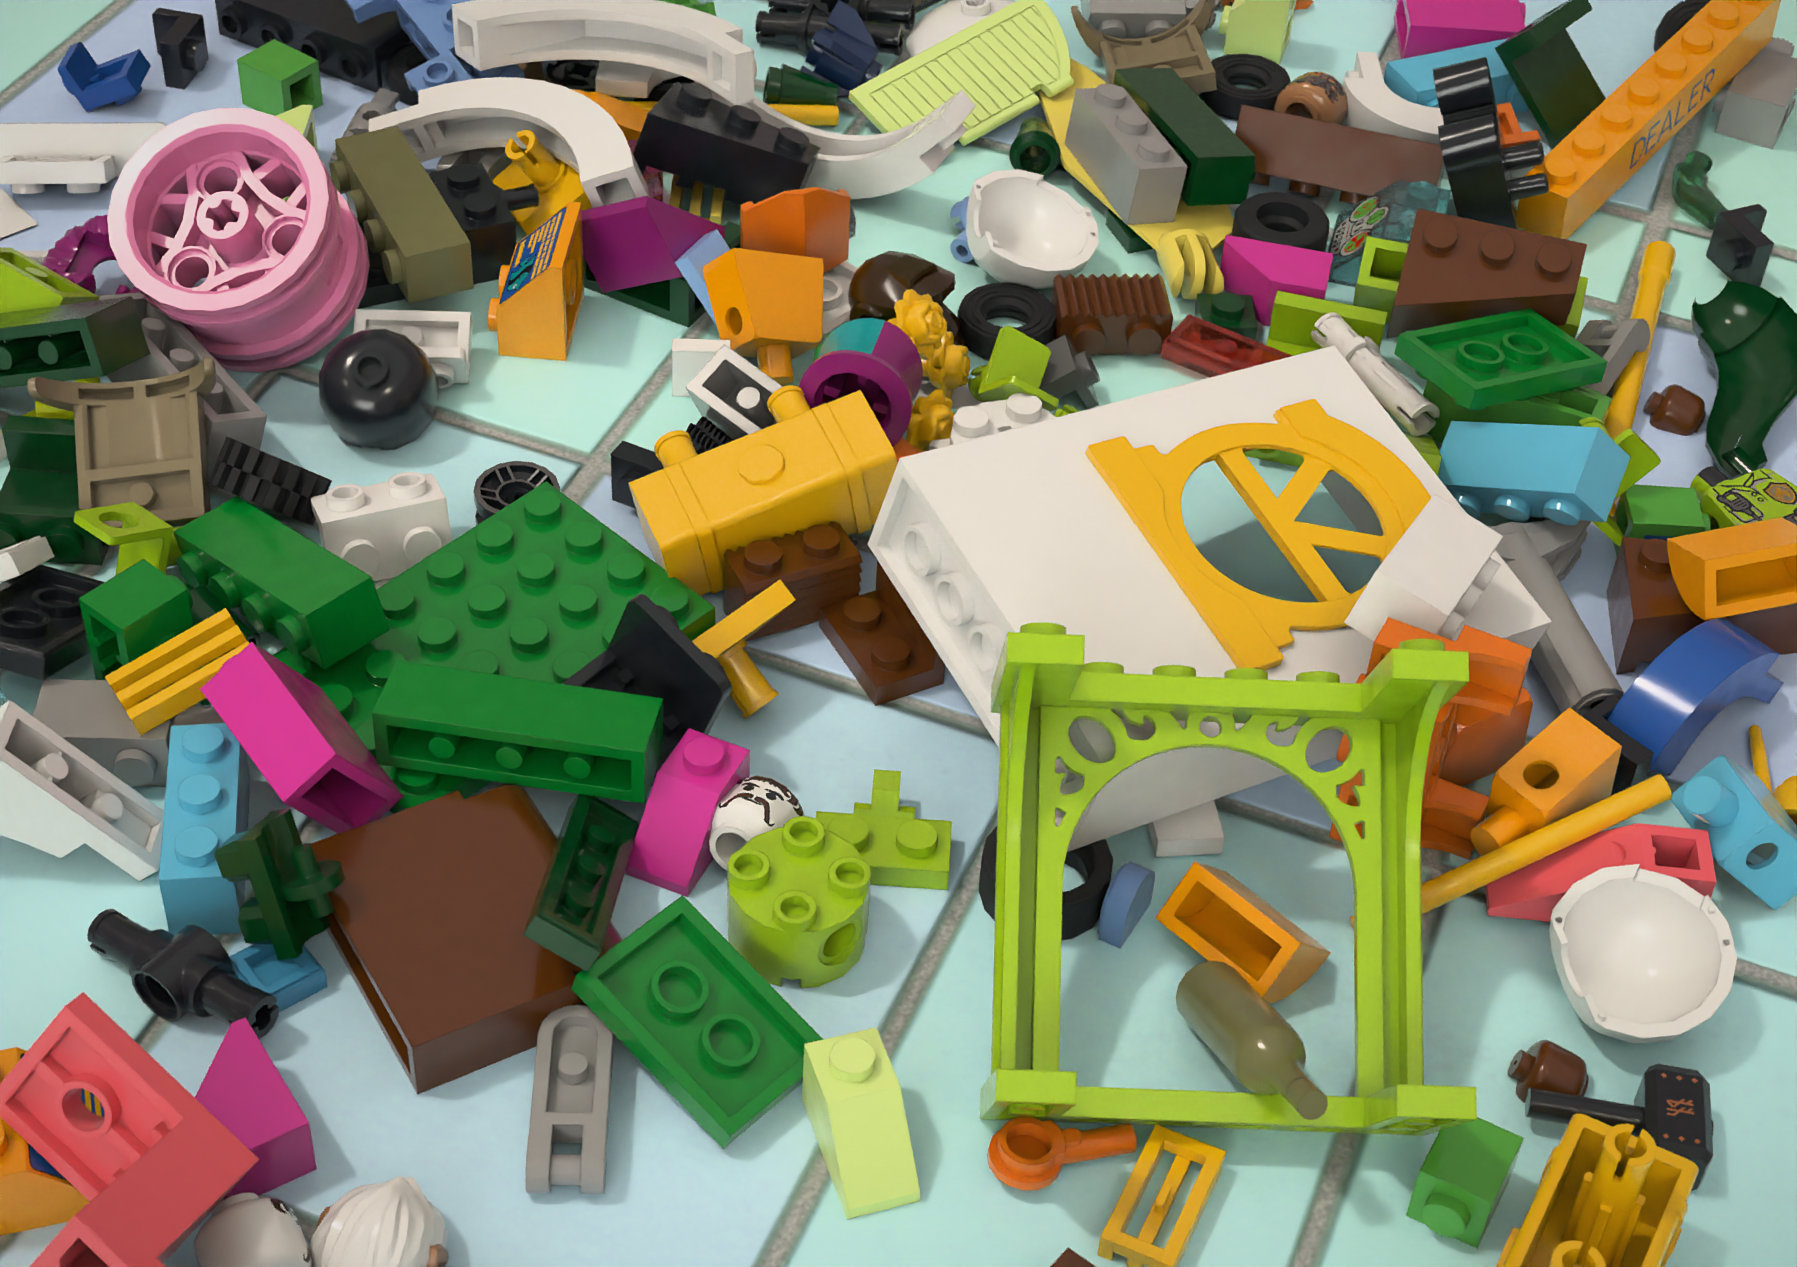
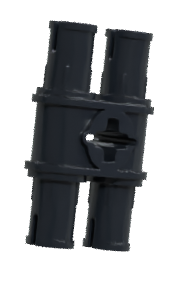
(797, 21)

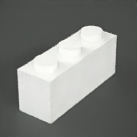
(1430, 574)

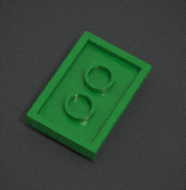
(1499, 358)
(699, 1019)

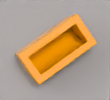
(1736, 568)
(1242, 930)

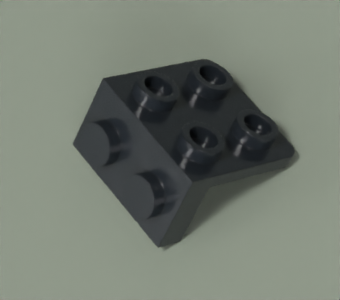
(660, 661)

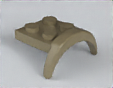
(1174, 48)
(139, 441)

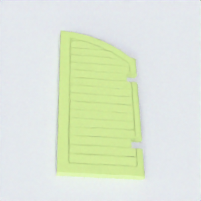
(992, 61)

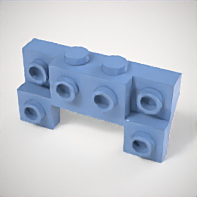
(431, 30)

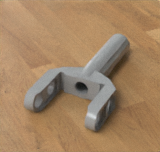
(1566, 654)

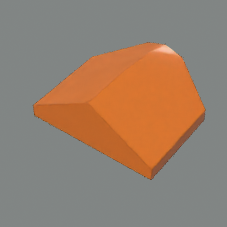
(800, 224)

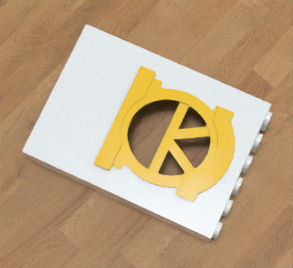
(1089, 534)

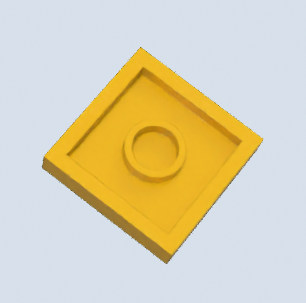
(553, 179)
(729, 637)

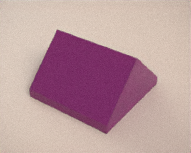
(639, 241)

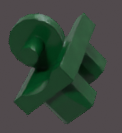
(286, 880)

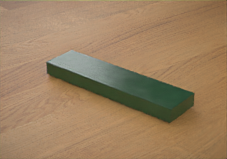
(582, 881)

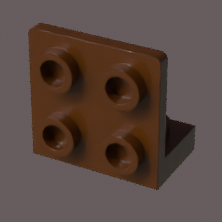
(882, 643)

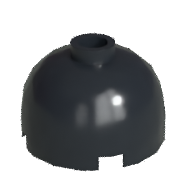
(378, 389)

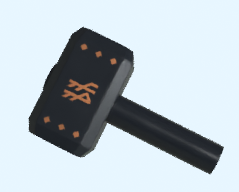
(1669, 1105)

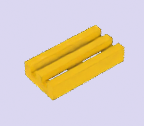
(176, 663)
(1142, 1250)

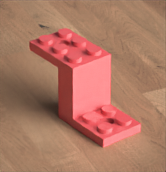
(144, 1167)

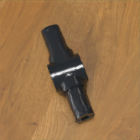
(181, 972)

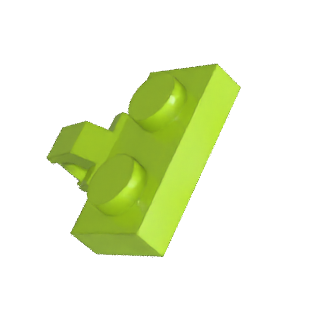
(893, 841)

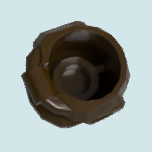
(885, 279)

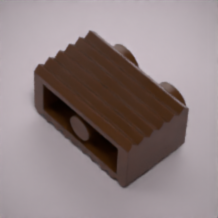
(1112, 313)
(813, 564)

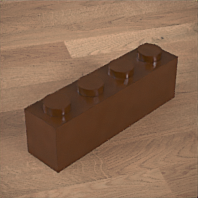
(1333, 155)

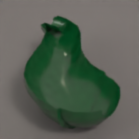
(1754, 355)

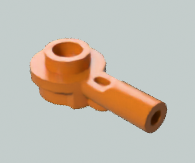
(1032, 1151)

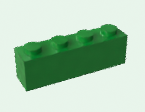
(281, 582)
(519, 731)

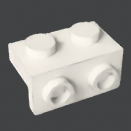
(440, 334)
(384, 524)

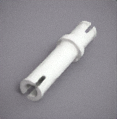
(1382, 379)

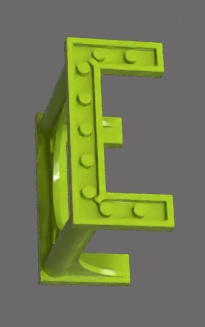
(1389, 729)

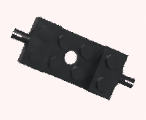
(482, 214)

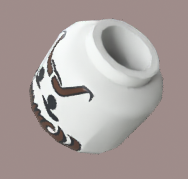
(747, 811)
(252, 1234)

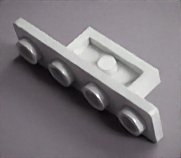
(68, 153)

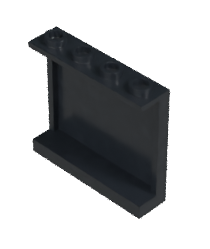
(320, 30)

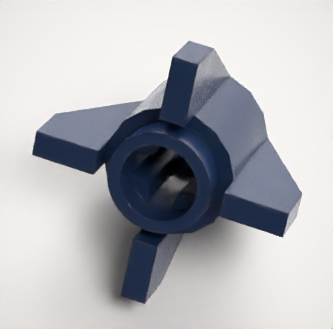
(843, 55)

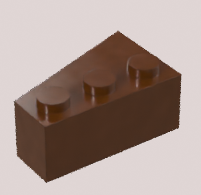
(1482, 269)
(1651, 614)

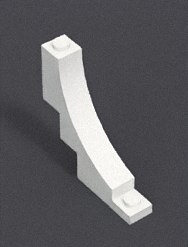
(64, 799)

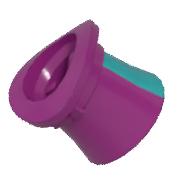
(868, 358)

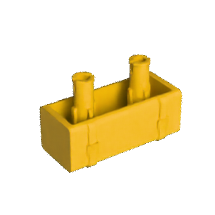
(766, 484)
(1604, 1202)

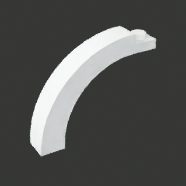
(625, 31)
(494, 109)
(878, 162)

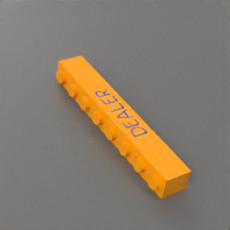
(1645, 113)

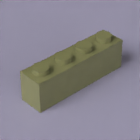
(403, 215)

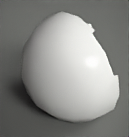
(1027, 229)
(1641, 954)

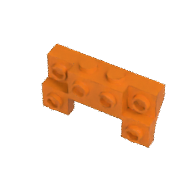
(1494, 684)

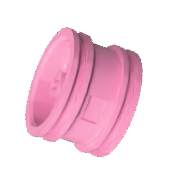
(211, 206)

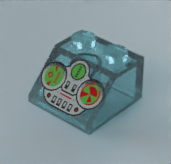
(1384, 216)

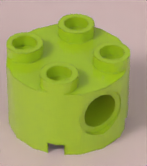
(798, 903)

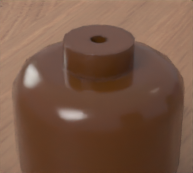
(1676, 410)
(1550, 1069)

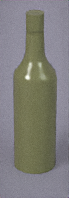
(1248, 1035)

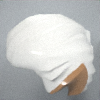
(381, 1228)

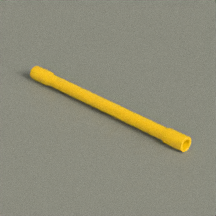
(1653, 279)

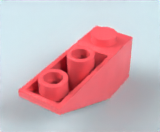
(1667, 850)

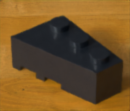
(722, 147)

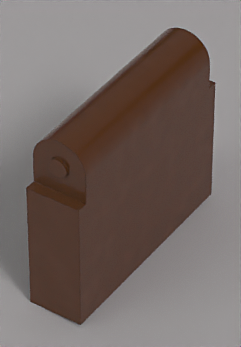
(439, 927)

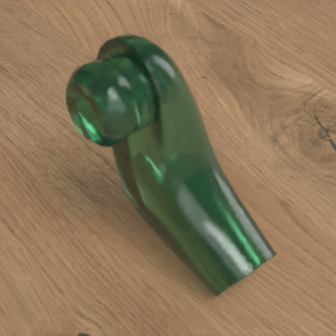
(1692, 191)

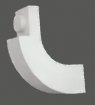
(1380, 110)

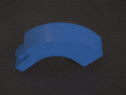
(1691, 686)

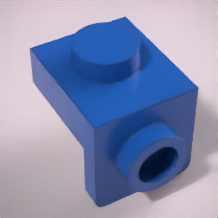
(101, 84)

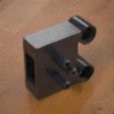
(1476, 149)

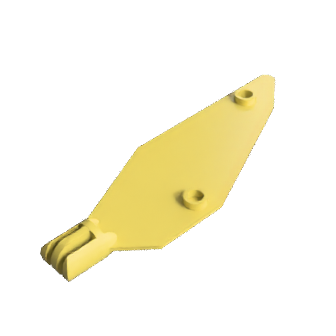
(1182, 245)

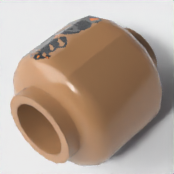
(1314, 97)

